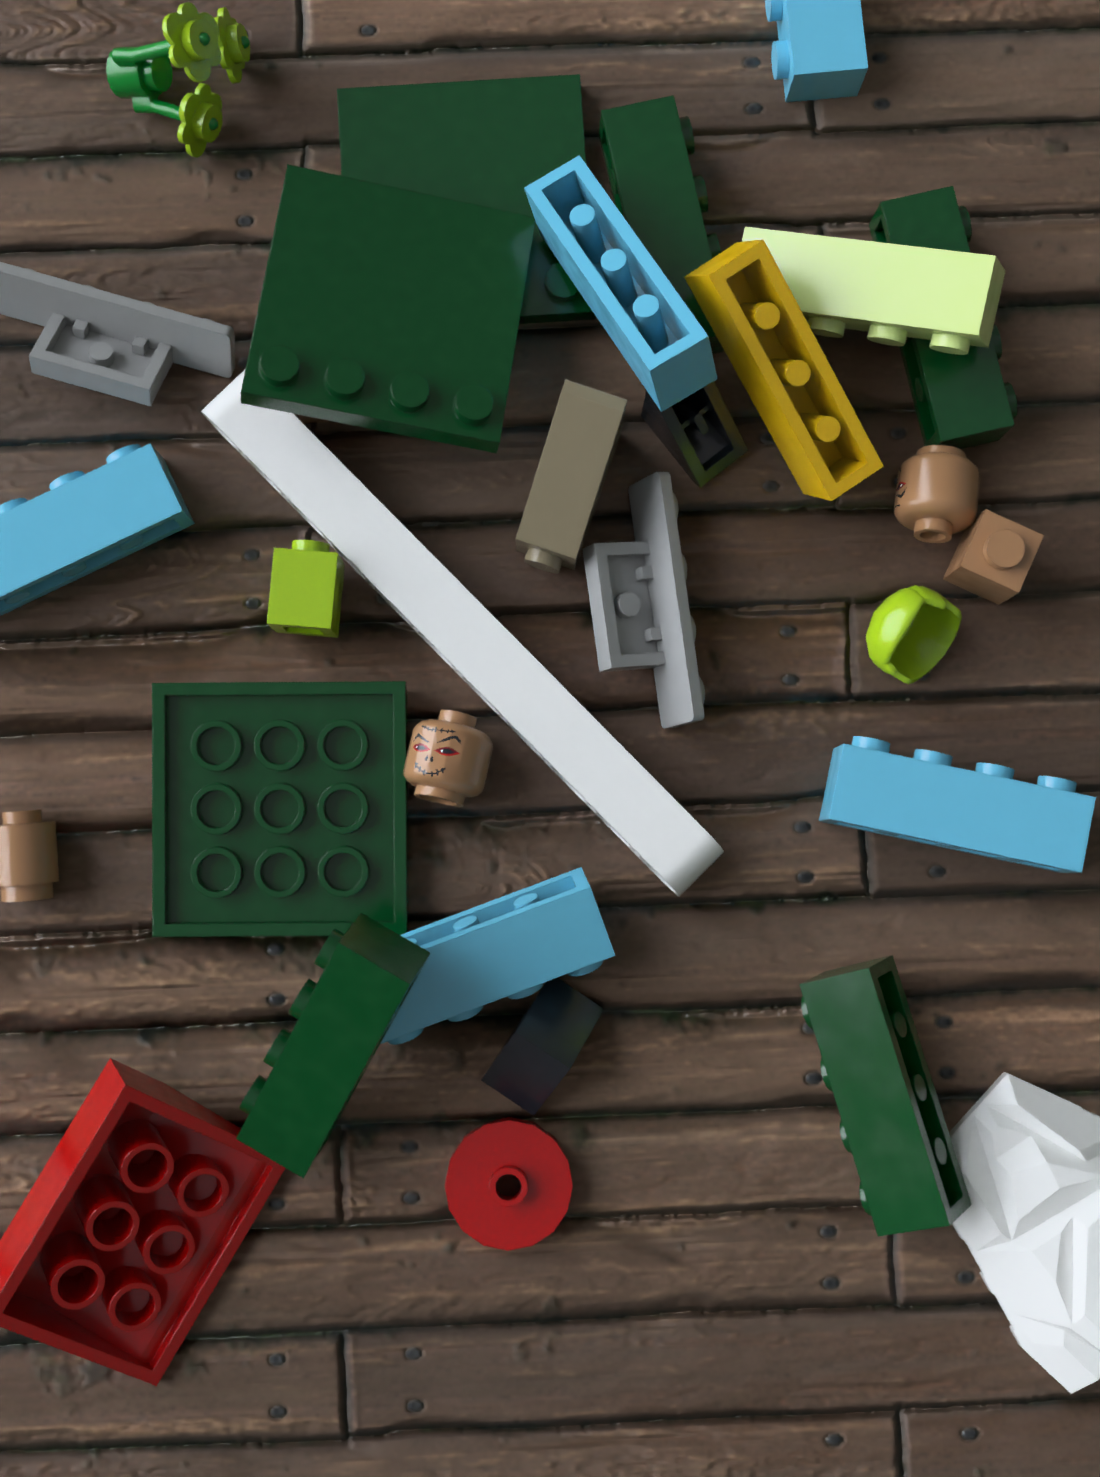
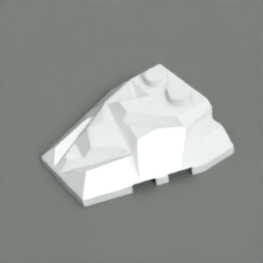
(1036, 1220)

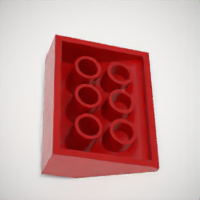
(130, 1225)

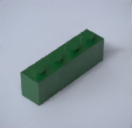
(656, 192)
(954, 395)
(331, 1044)
(884, 1097)

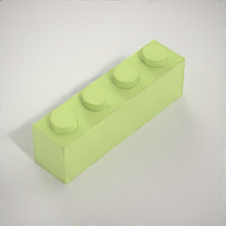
(889, 289)

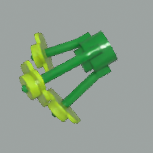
(191, 42)

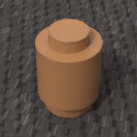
(27, 856)

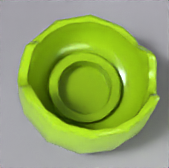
(912, 632)

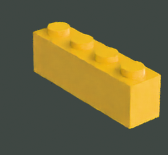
(784, 369)

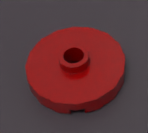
(514, 1149)

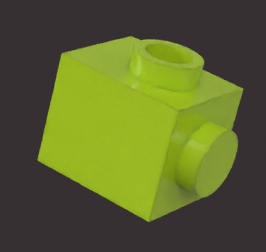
(306, 589)

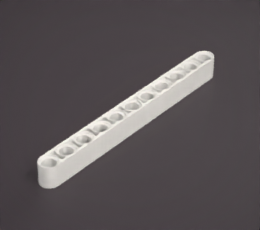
(468, 638)

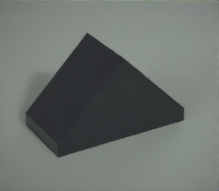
(697, 433)
(543, 1045)

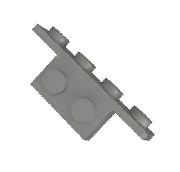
(108, 338)
(643, 603)

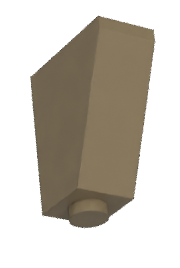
(570, 476)

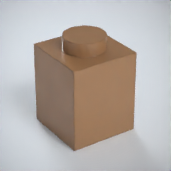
(993, 557)

